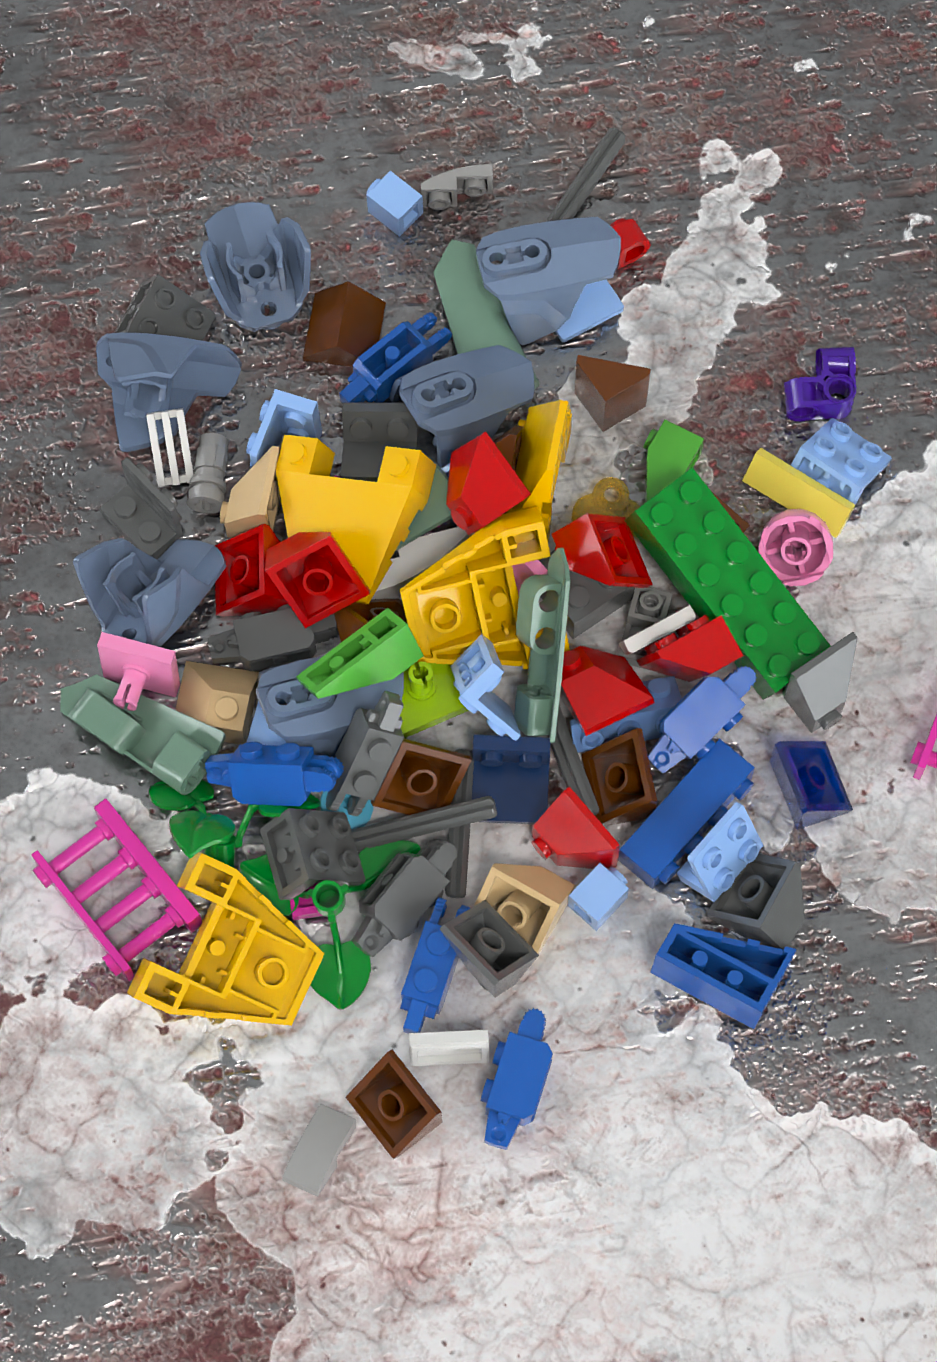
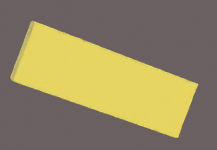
(797, 490)

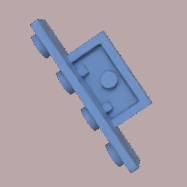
(665, 694)

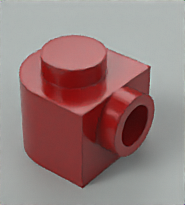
(633, 241)

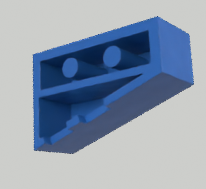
(722, 971)

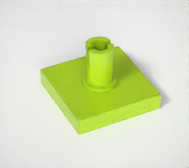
(428, 697)

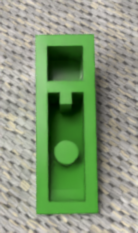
(669, 455)
(365, 658)

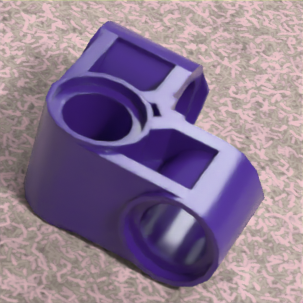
(811, 396)

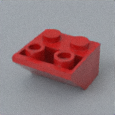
(697, 652)

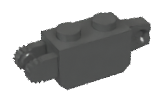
(270, 639)
(367, 753)
(403, 895)

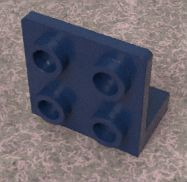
(513, 775)

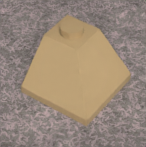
(254, 497)
(219, 698)
(527, 899)

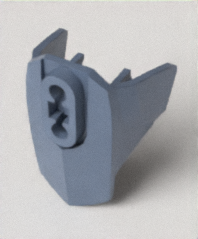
(256, 265)
(546, 270)
(160, 375)
(465, 395)
(147, 595)
(313, 720)

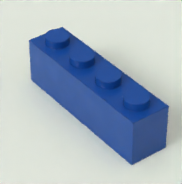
(686, 814)

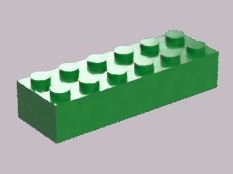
(727, 577)

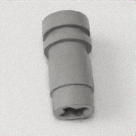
(210, 467)

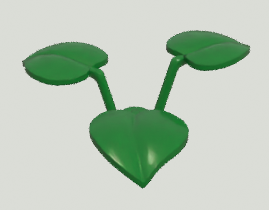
(209, 831)
(344, 966)

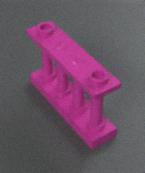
(153, 885)

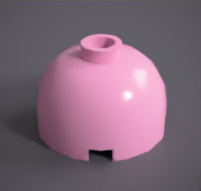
(796, 546)

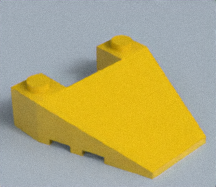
(541, 450)
(360, 514)
(476, 592)
(243, 959)

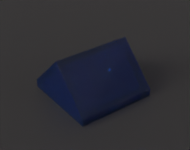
(809, 782)

